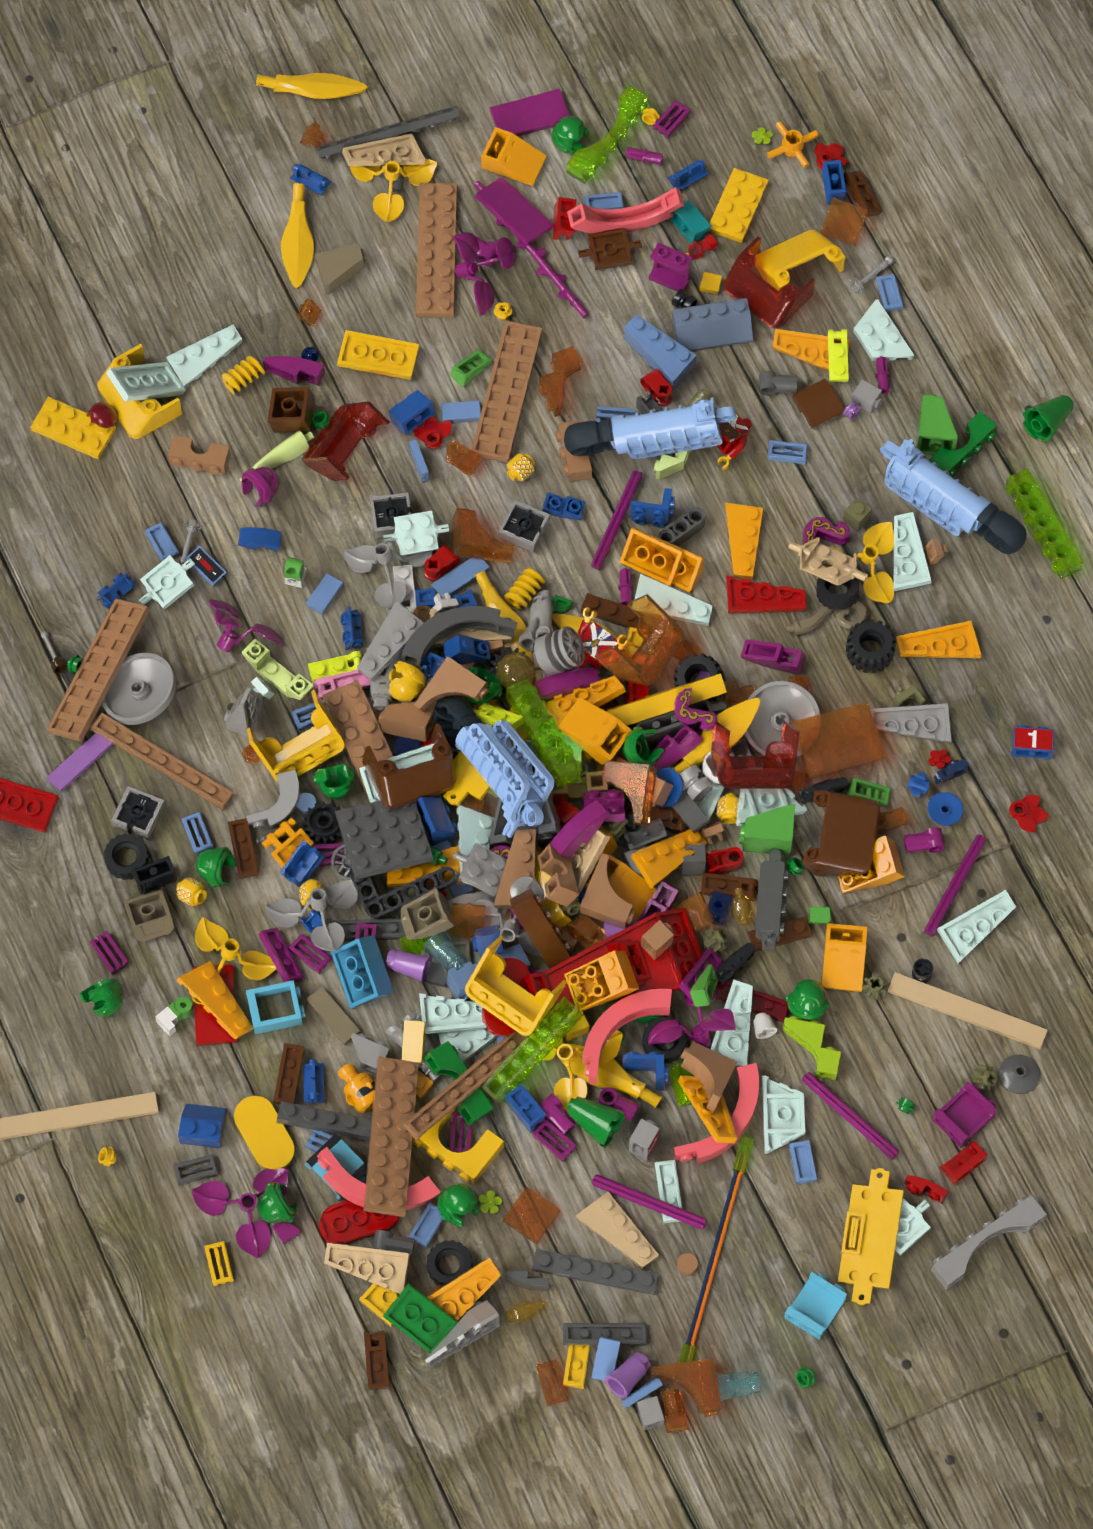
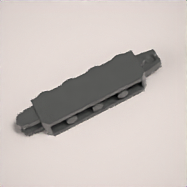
(668, 723)
(770, 899)

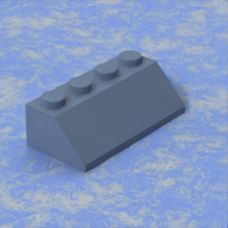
(713, 325)

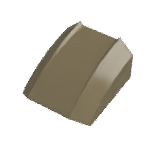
(149, 916)
(426, 916)

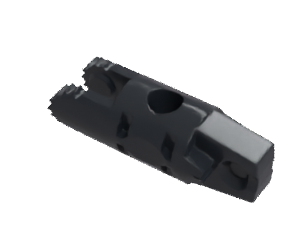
(835, 785)
(735, 963)

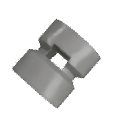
(696, 785)

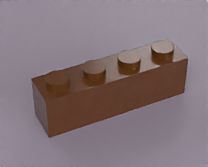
(540, 928)

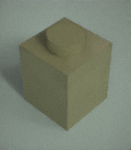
(857, 514)

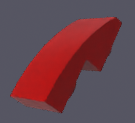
(919, 1185)

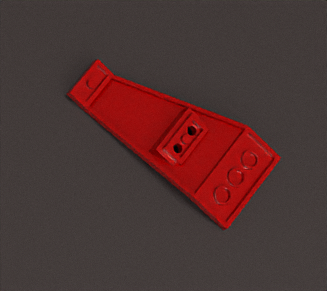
(662, 973)

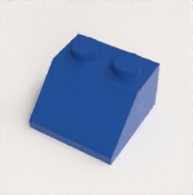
(436, 820)
(202, 1125)

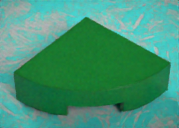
(561, 604)

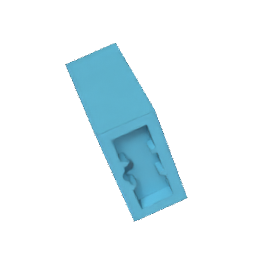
(277, 1023)

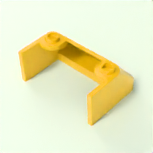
(136, 417)
(304, 750)
(506, 998)

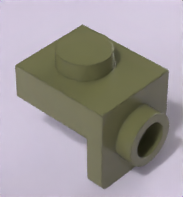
(906, 696)
(615, 828)

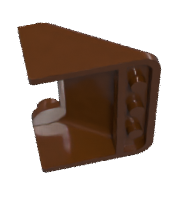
(846, 835)

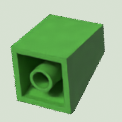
(935, 426)
(769, 831)

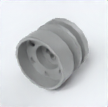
(559, 651)

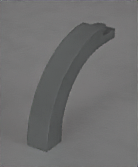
(453, 621)

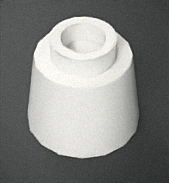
(764, 1026)

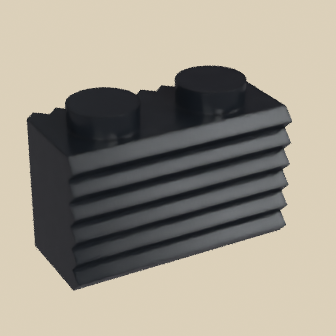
(154, 875)

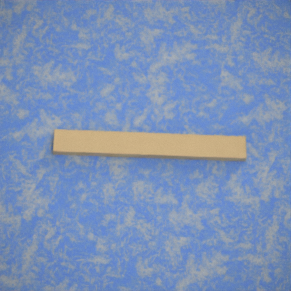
(967, 1010)
(78, 1115)

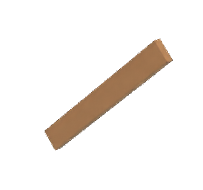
(162, 761)
(462, 1086)

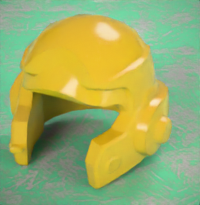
(409, 684)

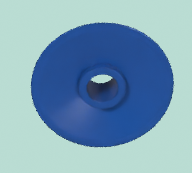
(945, 801)

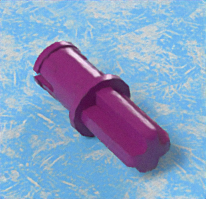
(644, 155)
(882, 374)
(625, 586)

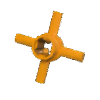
(792, 144)

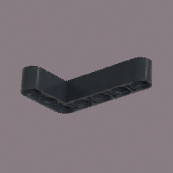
(401, 892)

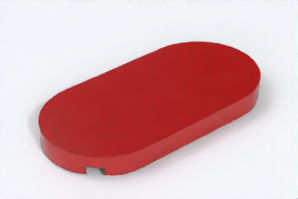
(516, 971)
(348, 1223)

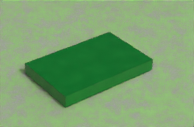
(420, 1318)

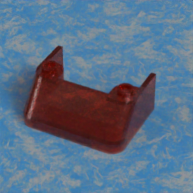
(764, 301)
(340, 437)
(767, 772)

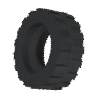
(838, 601)
(118, 843)
(671, 1054)
(447, 1248)

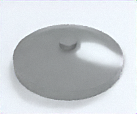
(140, 689)
(778, 704)

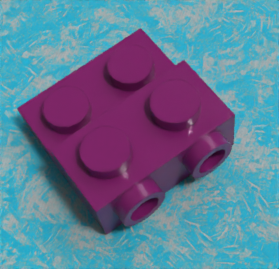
(612, 800)

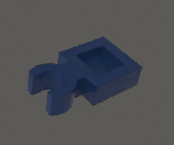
(952, 771)

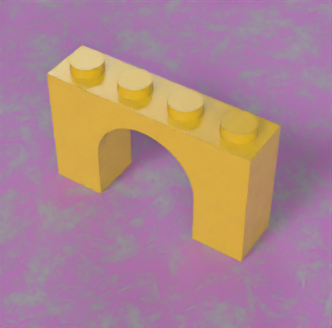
(468, 1164)

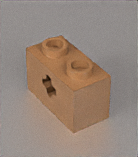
(657, 939)

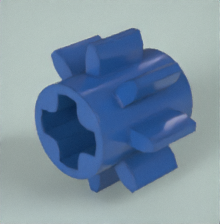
(918, 784)

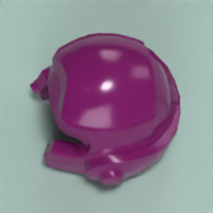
(265, 482)

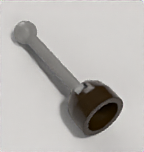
(58, 664)

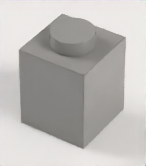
(867, 396)
(650, 1412)

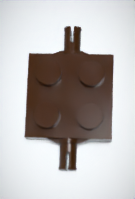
(610, 249)

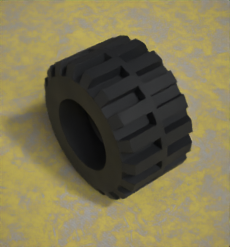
(874, 632)
(696, 664)

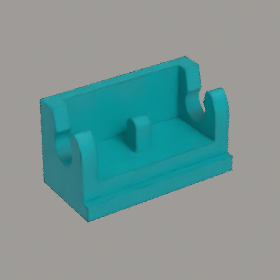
(690, 222)

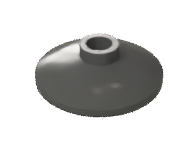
(1019, 1083)

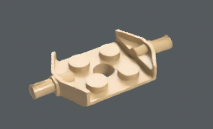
(815, 555)

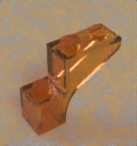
(552, 385)

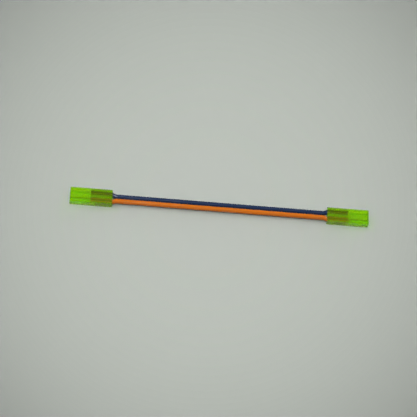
(740, 1165)

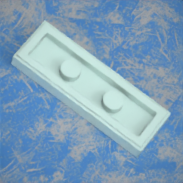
(668, 1185)

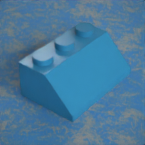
(362, 971)

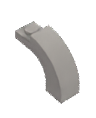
(284, 807)

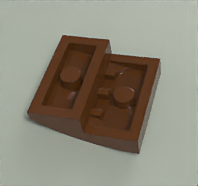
(818, 403)

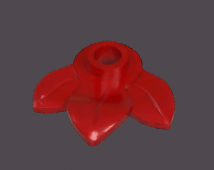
(829, 153)
(433, 430)
(1031, 813)

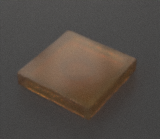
(844, 221)
(531, 1215)

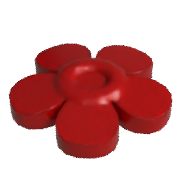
(939, 759)

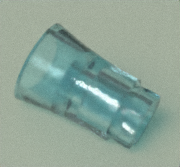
(444, 951)
(737, 1384)

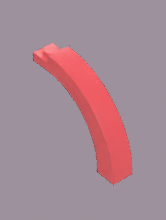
(632, 218)
(622, 1012)
(748, 1095)
(354, 1190)

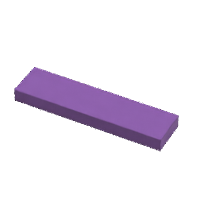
(79, 762)

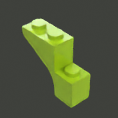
(810, 1037)

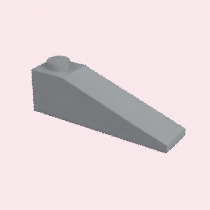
(244, 712)
(473, 1325)

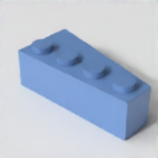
(660, 350)
(458, 978)

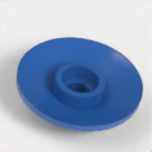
(672, 777)

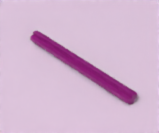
(616, 520)
(955, 885)
(850, 1115)
(649, 1201)

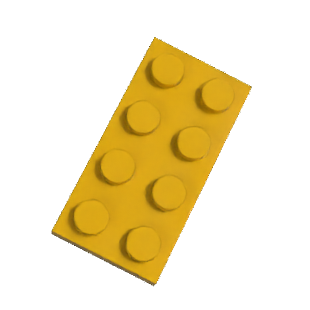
(738, 205)
(378, 355)
(71, 428)

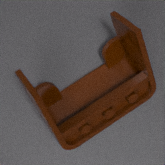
(421, 780)

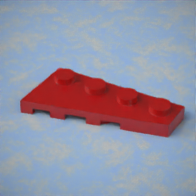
(755, 597)

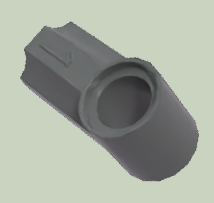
(771, 383)
(387, 1241)

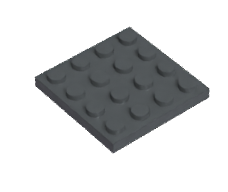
(383, 838)

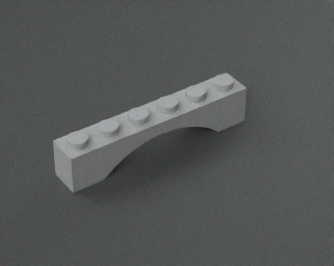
(1022, 1218)

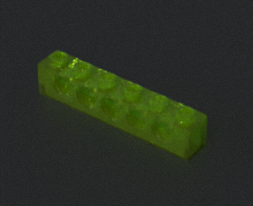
(1024, 482)
(562, 773)
(532, 1050)

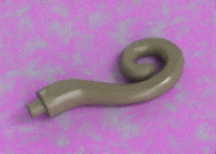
(806, 625)

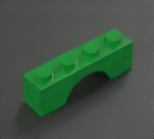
(979, 431)
(445, 1061)

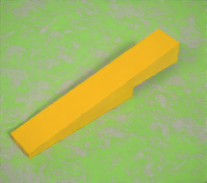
(664, 701)

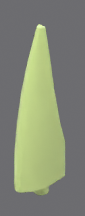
(285, 451)

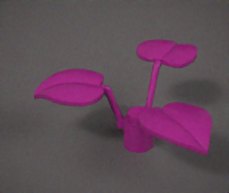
(468, 249)
(227, 615)
(716, 1021)
(250, 1237)

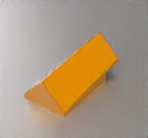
(662, 560)

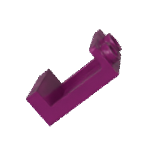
(670, 267)
(965, 1114)

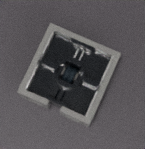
(384, 510)
(524, 526)
(138, 812)

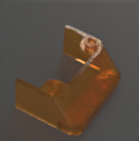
(660, 642)

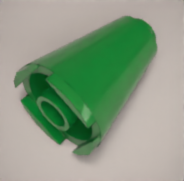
(1047, 417)
(596, 1119)

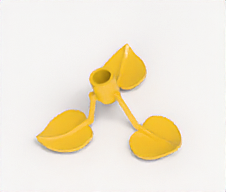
(390, 206)
(877, 540)
(212, 936)
(571, 1088)

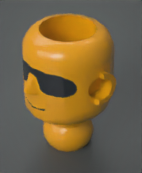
(359, 1088)

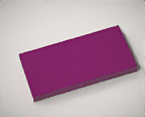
(530, 113)
(514, 211)

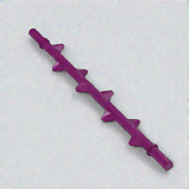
(545, 269)

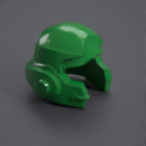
(568, 132)
(495, 687)
(636, 748)
(335, 780)
(210, 865)
(105, 995)
(807, 1000)
(457, 1200)
(272, 1205)

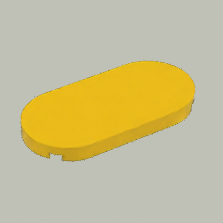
(263, 1135)

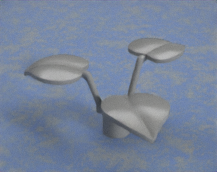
(362, 560)
(510, 928)
(326, 937)

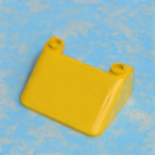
(777, 260)

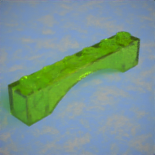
(586, 161)

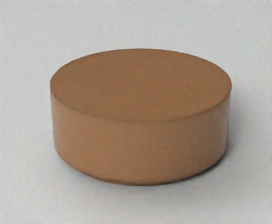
(687, 1264)

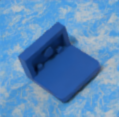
(653, 513)
(648, 1062)

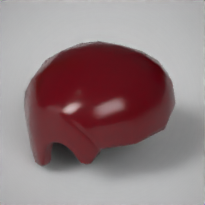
(103, 414)

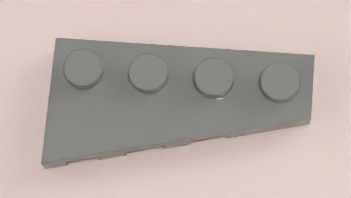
(388, 641)
(917, 721)

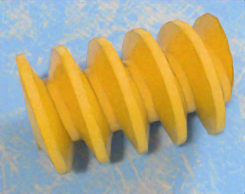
(242, 373)
(523, 587)

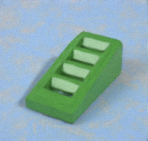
(464, 377)
(869, 786)
(819, 915)
(704, 987)

